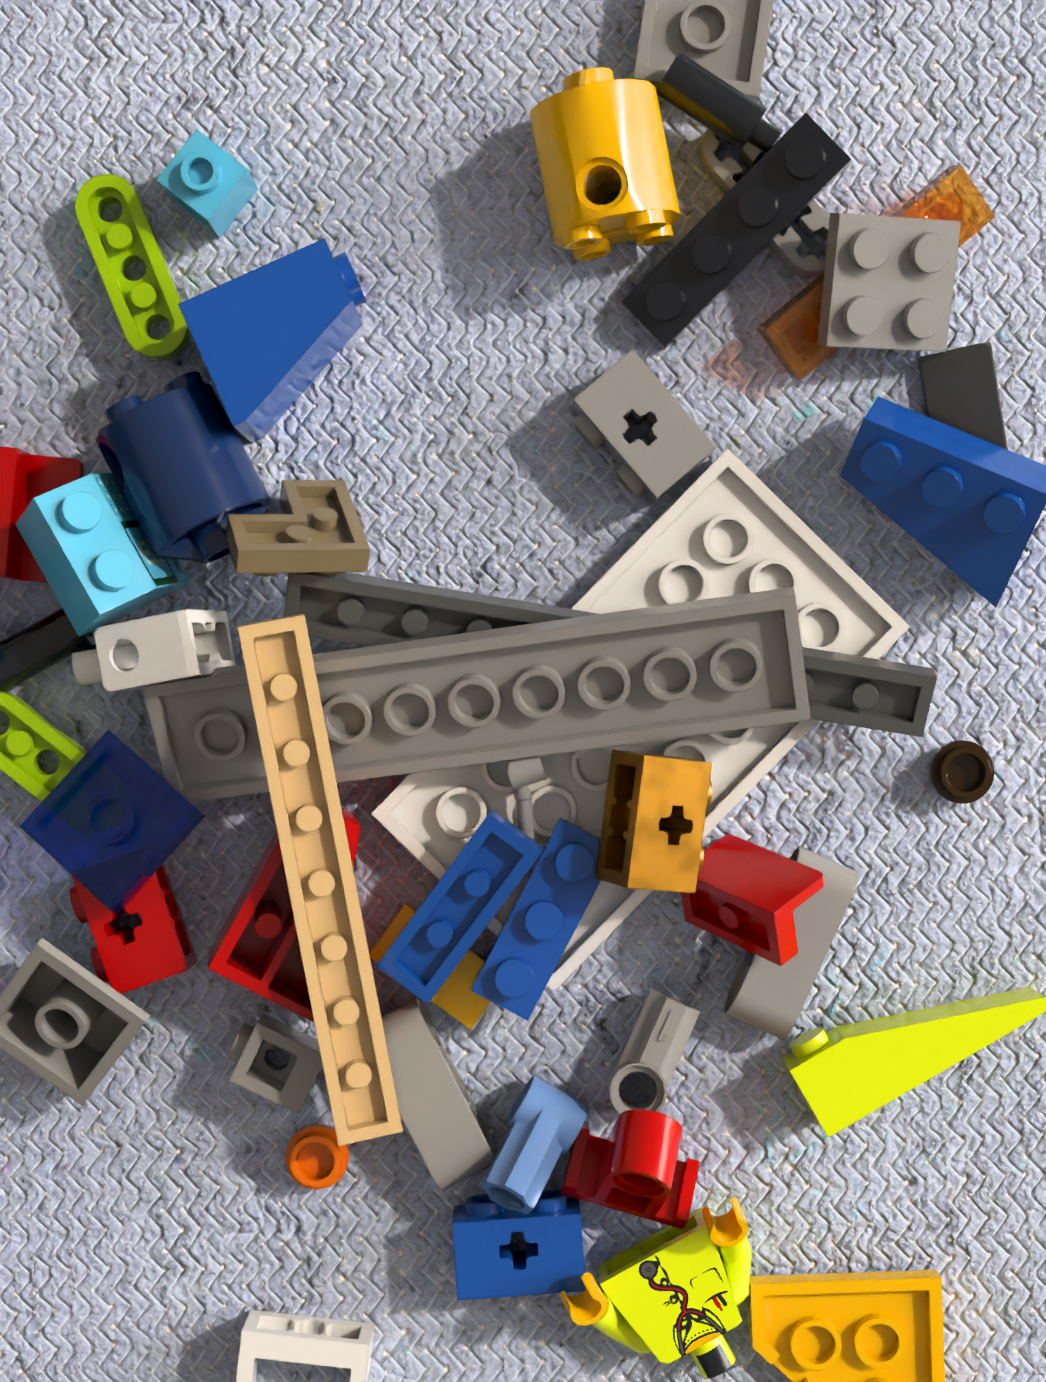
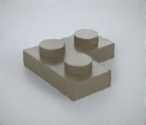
(312, 535)

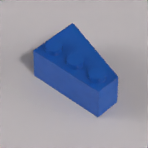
(949, 492)

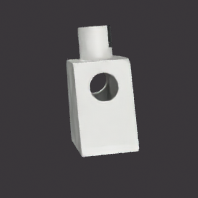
(155, 650)

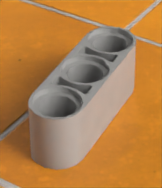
(774, 994)
(435, 1098)

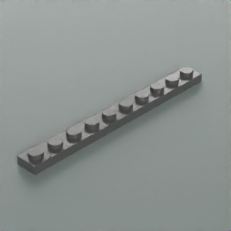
(389, 611)

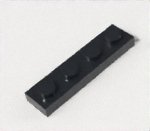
(736, 230)

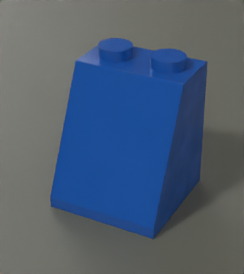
(274, 332)

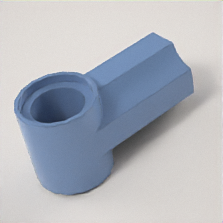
(540, 1131)

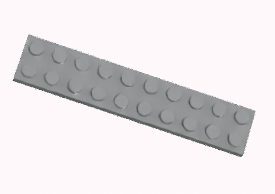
(506, 693)

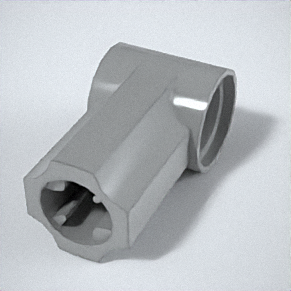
(653, 1048)

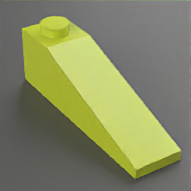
(879, 1059)

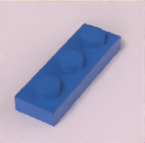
(460, 906)
(541, 921)

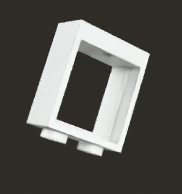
(305, 1342)

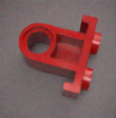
(634, 1169)

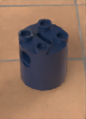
(181, 469)

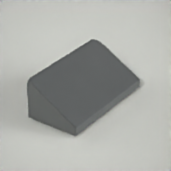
(964, 391)

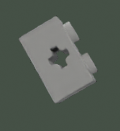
(636, 393)

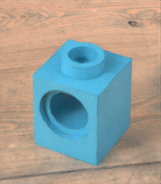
(207, 183)

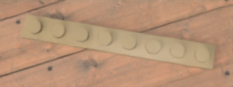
(320, 878)

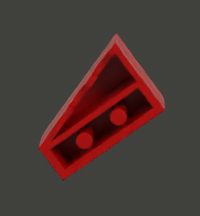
(260, 935)

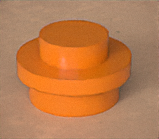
(315, 1157)

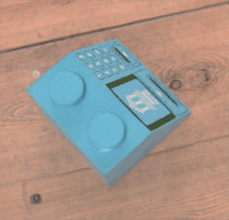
(95, 552)

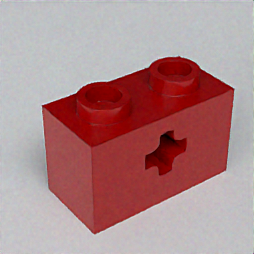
(138, 955)

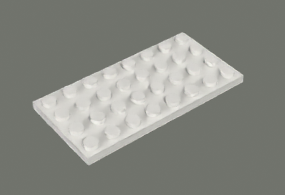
(712, 543)

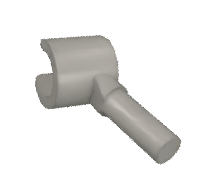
(521, 774)

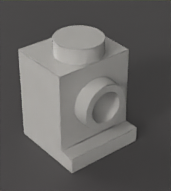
(283, 1084)

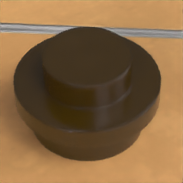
(961, 771)

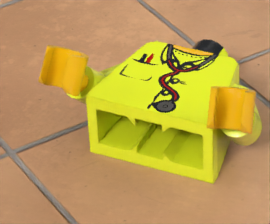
(673, 1291)

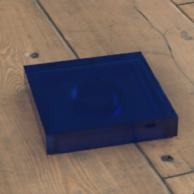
(112, 821)

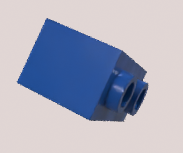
(491, 1267)

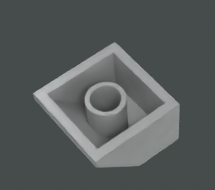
(65, 1021)

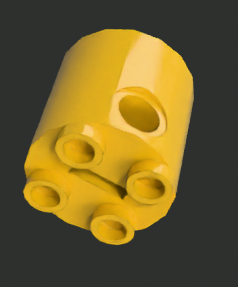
(601, 141)

